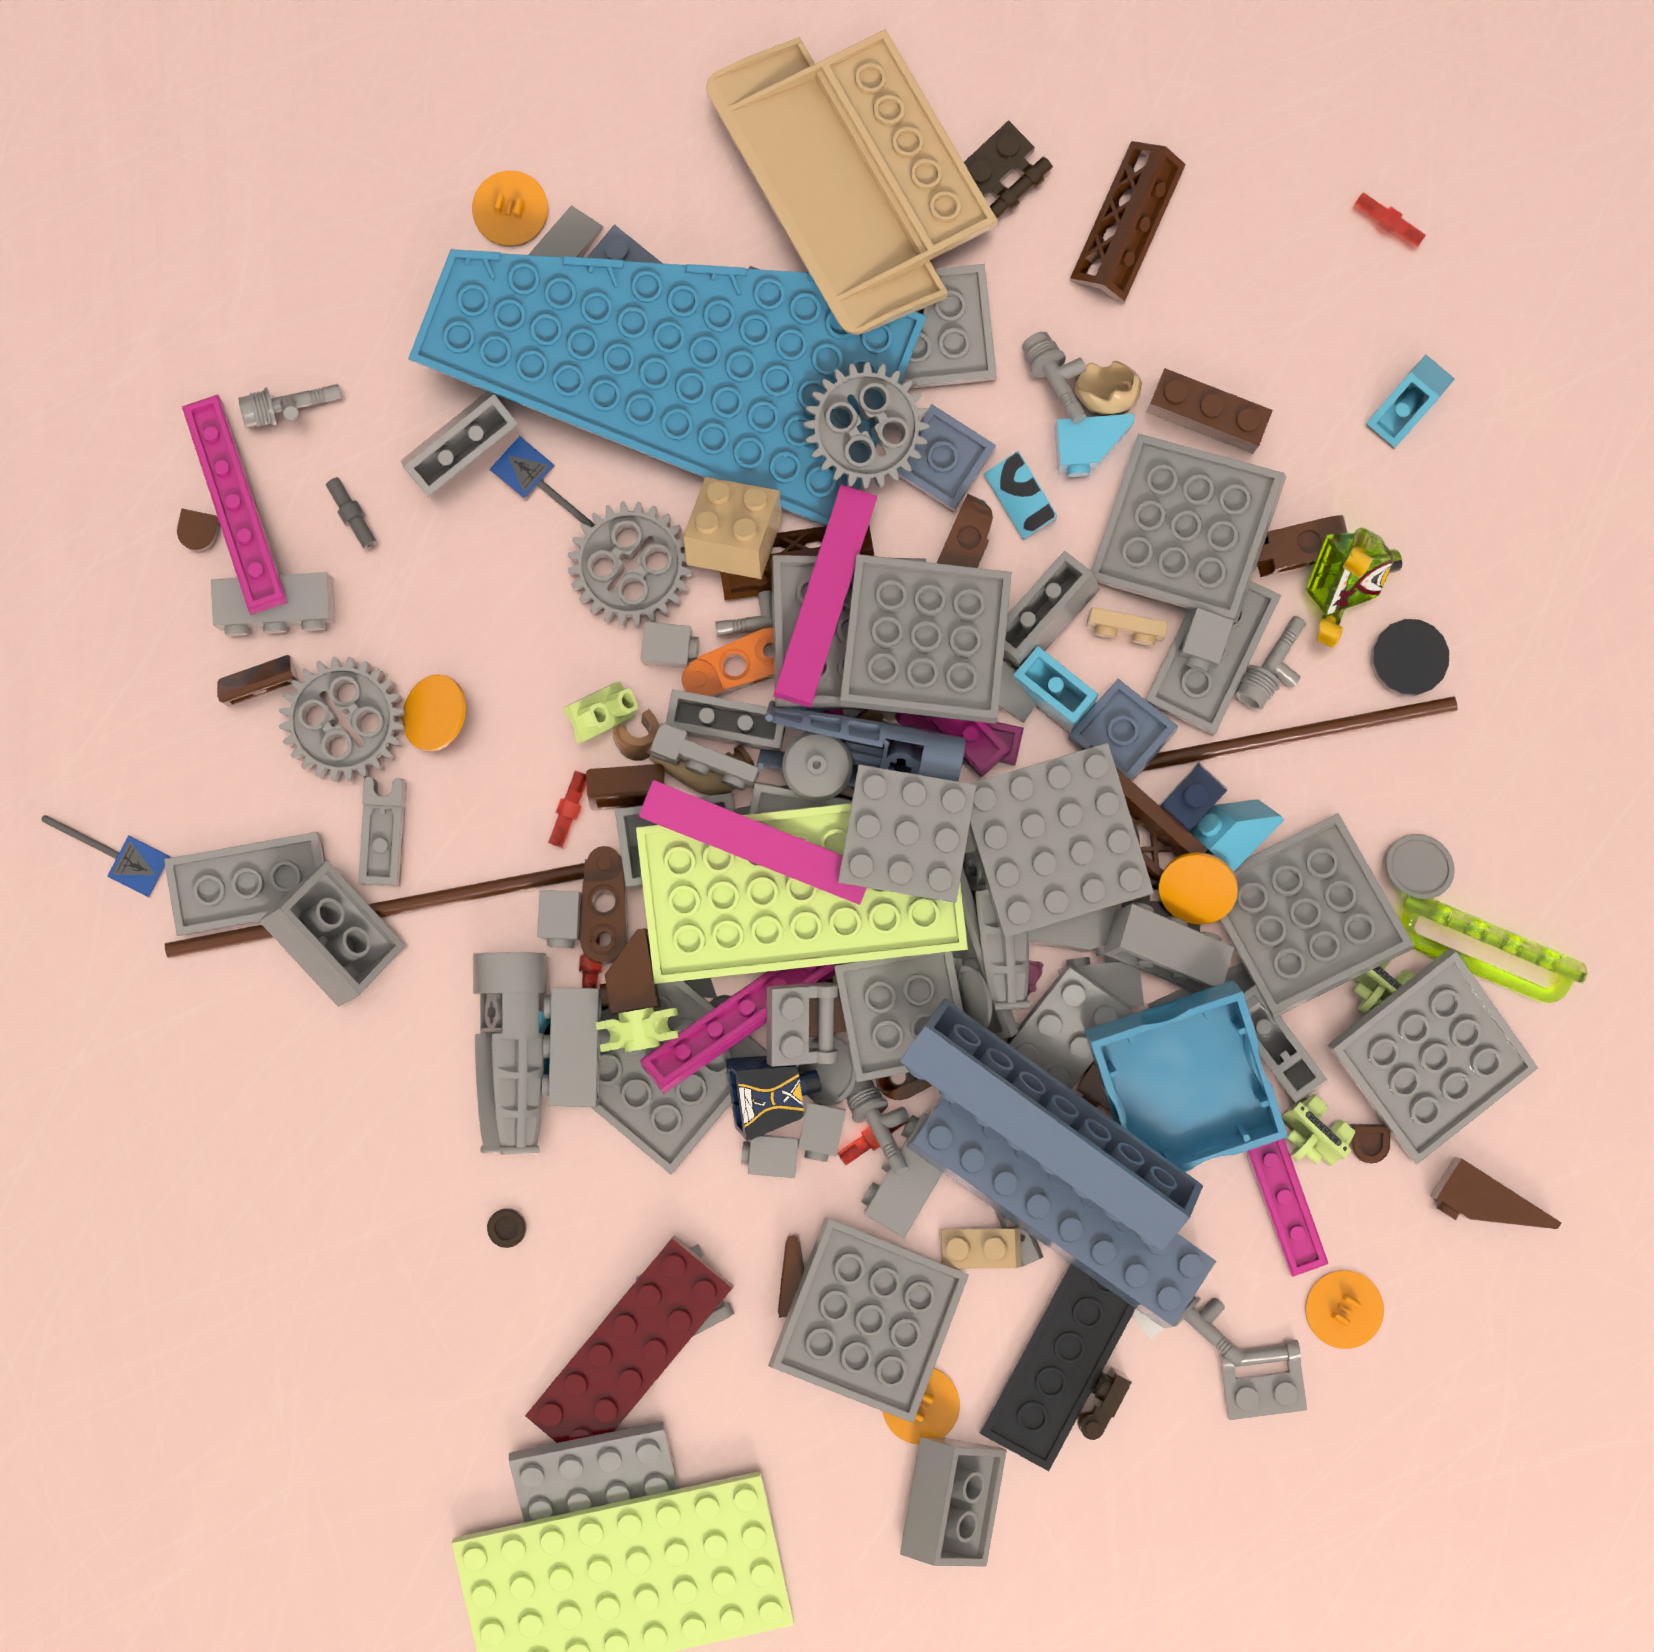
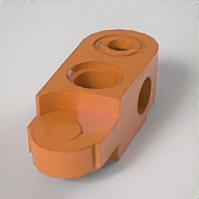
(707, 673)

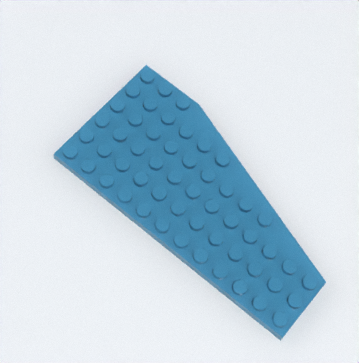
(664, 359)

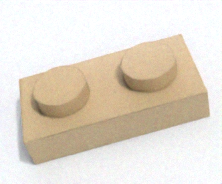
(1143, 629)
(981, 1247)

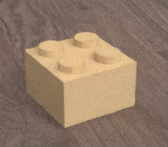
(732, 527)

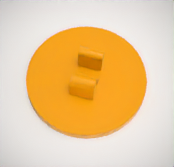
(510, 208)
(434, 712)
(1198, 888)
(1344, 1309)
(935, 1414)

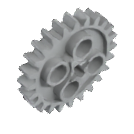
(834, 442)
(602, 543)
(315, 740)

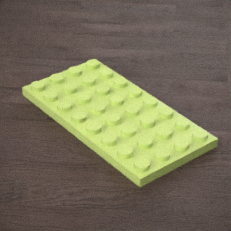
(733, 917)
(629, 1574)

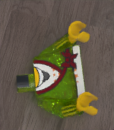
(1347, 574)

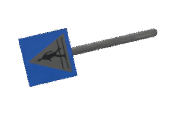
(524, 469)
(135, 865)

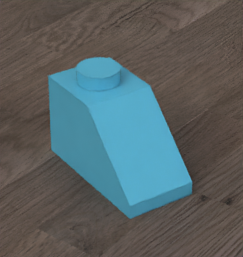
(1410, 401)
(1089, 442)
(1055, 689)
(1236, 830)

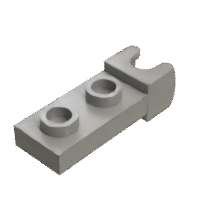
(673, 745)
(381, 833)

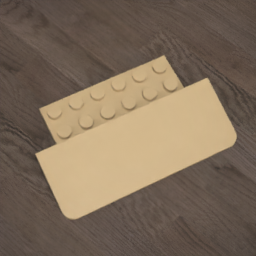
(853, 172)

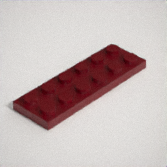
(631, 1346)

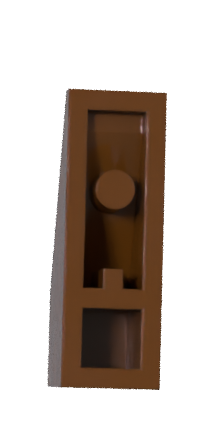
(1479, 1197)

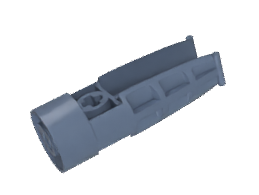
(937, 758)

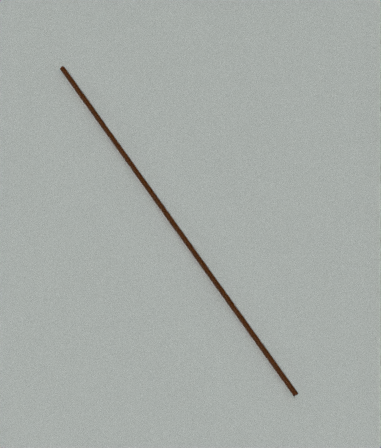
(576, 871)

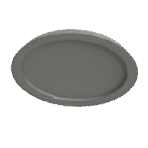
(817, 766)
(1420, 866)
(974, 995)
(836, 1079)

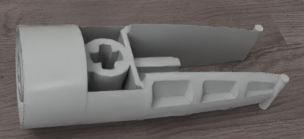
(1004, 959)
(509, 1050)

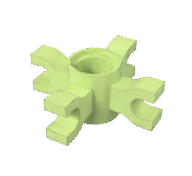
(638, 1029)

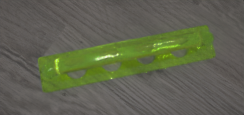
(1567, 967)

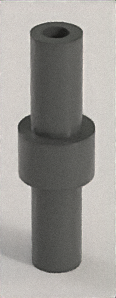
(351, 513)

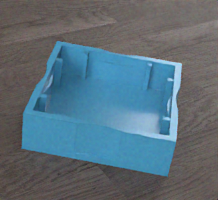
(1189, 1077)

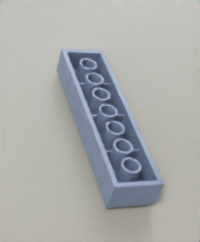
(1053, 1125)
(1050, 1211)

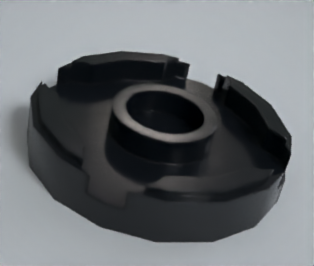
(1410, 657)

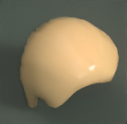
(1108, 389)

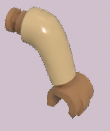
(639, 749)

